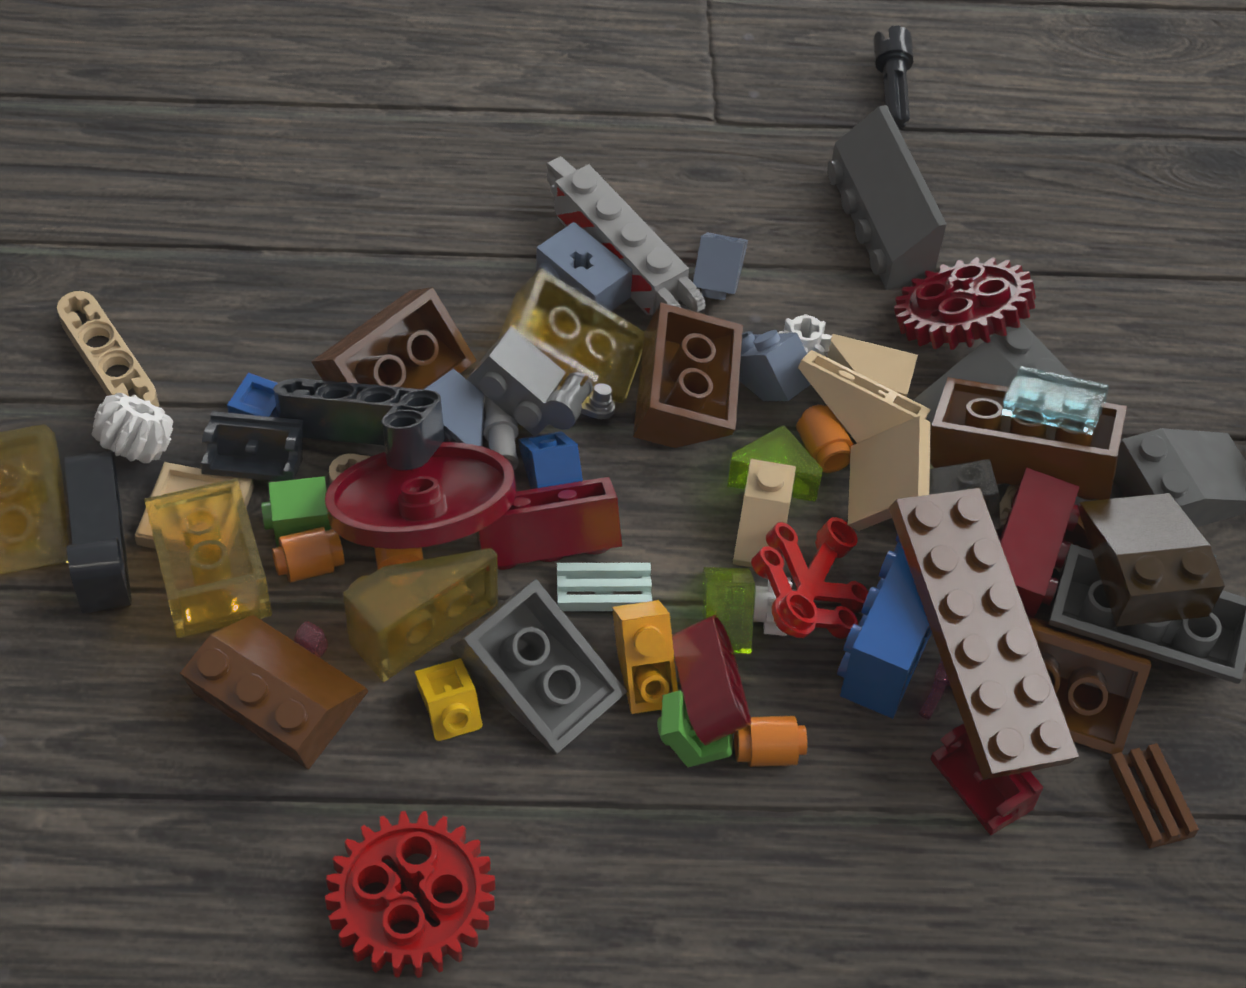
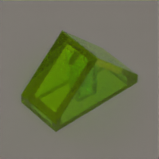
(780, 448)
(730, 597)

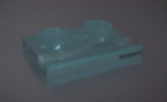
(1055, 400)

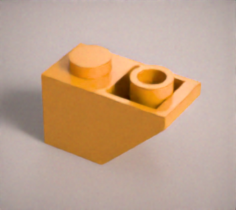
(645, 654)

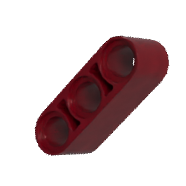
(710, 680)

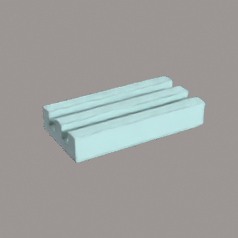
(602, 579)

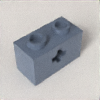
(586, 266)

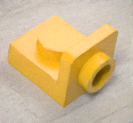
(449, 699)

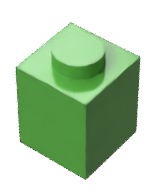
(296, 506)

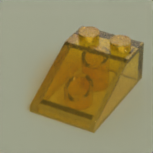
(577, 333)
(31, 501)
(208, 557)
(418, 606)

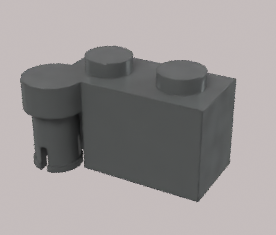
(525, 383)

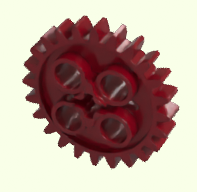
(965, 303)

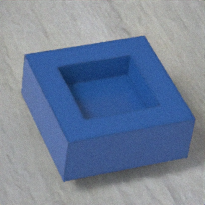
(254, 397)

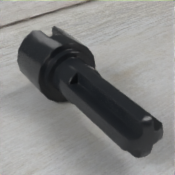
(894, 59)

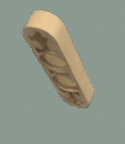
(112, 353)

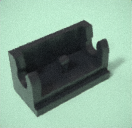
(252, 447)

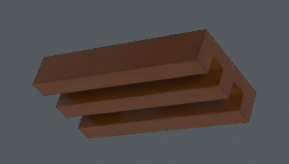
(1169, 788)

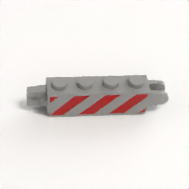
(594, 206)

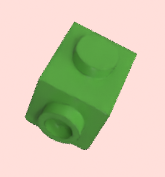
(679, 734)

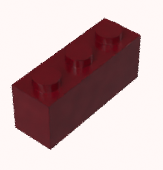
(555, 523)
(1035, 534)

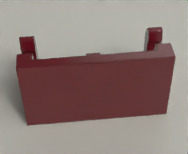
(992, 801)

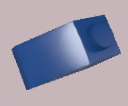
(550, 459)

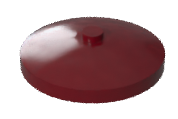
(426, 506)

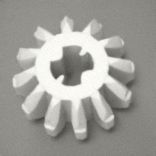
(132, 427)

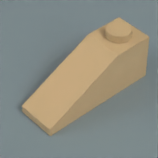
(857, 401)

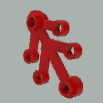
(795, 610)

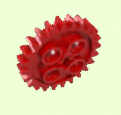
(370, 917)

